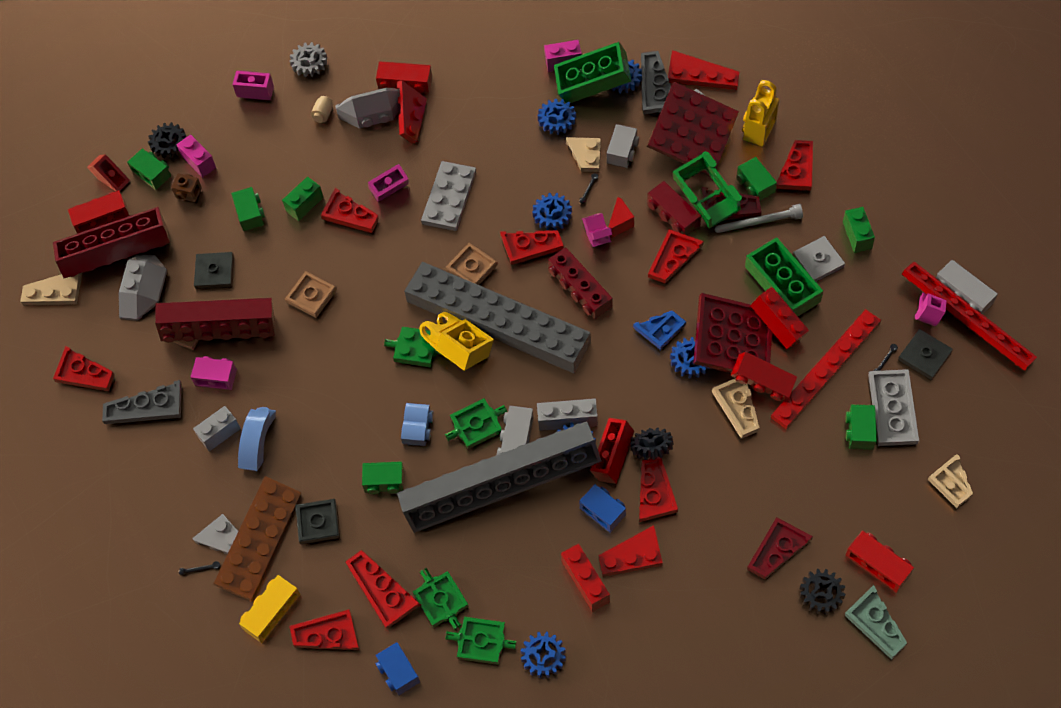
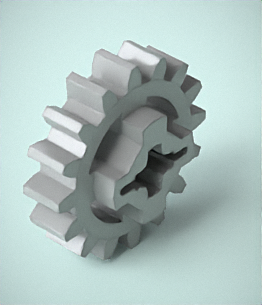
(308, 59)

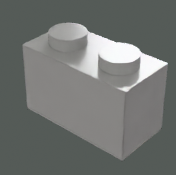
(622, 145)
(217, 428)

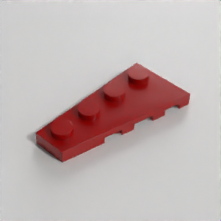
(698, 72)
(383, 592)

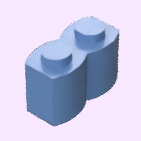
(416, 424)

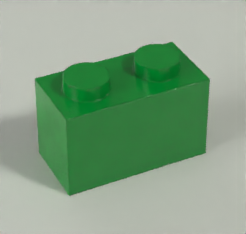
(149, 168)
(756, 179)
(303, 198)
(247, 208)
(858, 229)
(861, 427)
(383, 477)

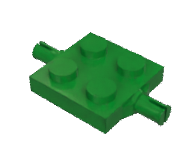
(412, 348)
(476, 423)
(440, 599)
(481, 640)

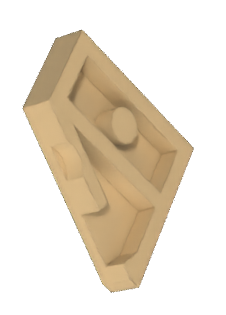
(585, 152)
(952, 482)

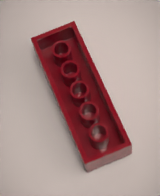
(110, 242)
(215, 319)

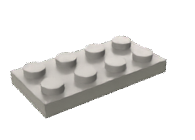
(448, 196)
(893, 407)

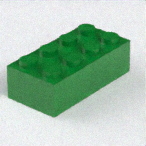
(592, 73)
(777, 268)

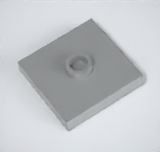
(819, 258)

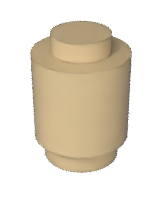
(322, 109)

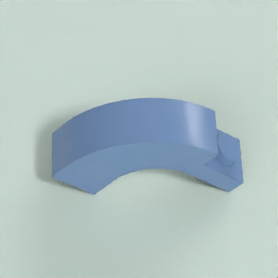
(253, 437)

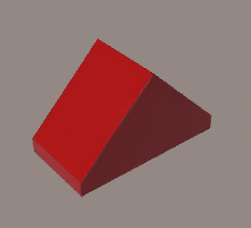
(621, 218)

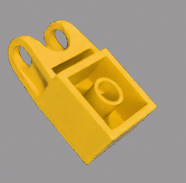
(761, 114)
(457, 340)

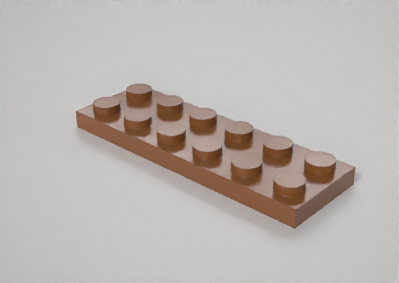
(257, 538)

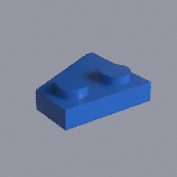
(661, 329)

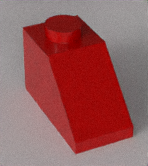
(108, 172)

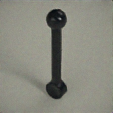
(594, 177)
(893, 348)
(216, 566)

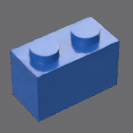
(602, 507)
(397, 668)

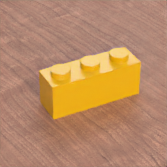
(269, 608)

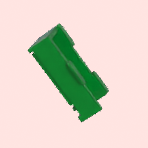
(722, 209)

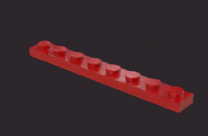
(969, 316)
(825, 369)

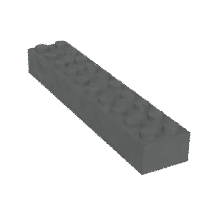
(499, 317)
(499, 477)

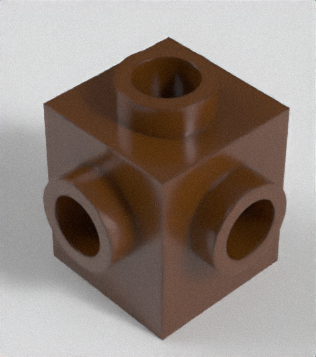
(186, 187)

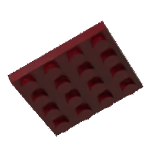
(692, 126)
(727, 330)

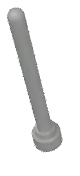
(793, 212)

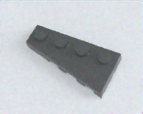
(654, 82)
(151, 405)

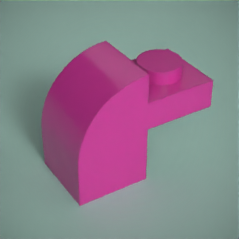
(596, 229)
(930, 309)

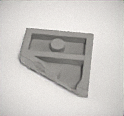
(218, 535)

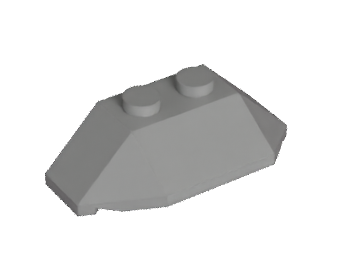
(370, 107)
(140, 286)

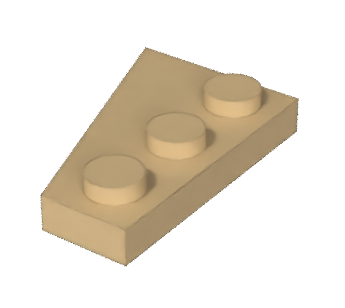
(52, 291)
(738, 406)

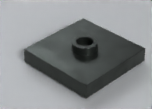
(213, 270)
(925, 354)
(317, 521)

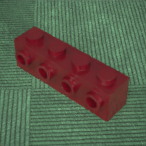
(580, 283)

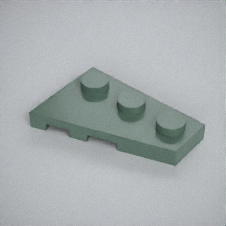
(874, 621)

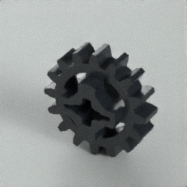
(165, 138)
(651, 443)
(823, 582)

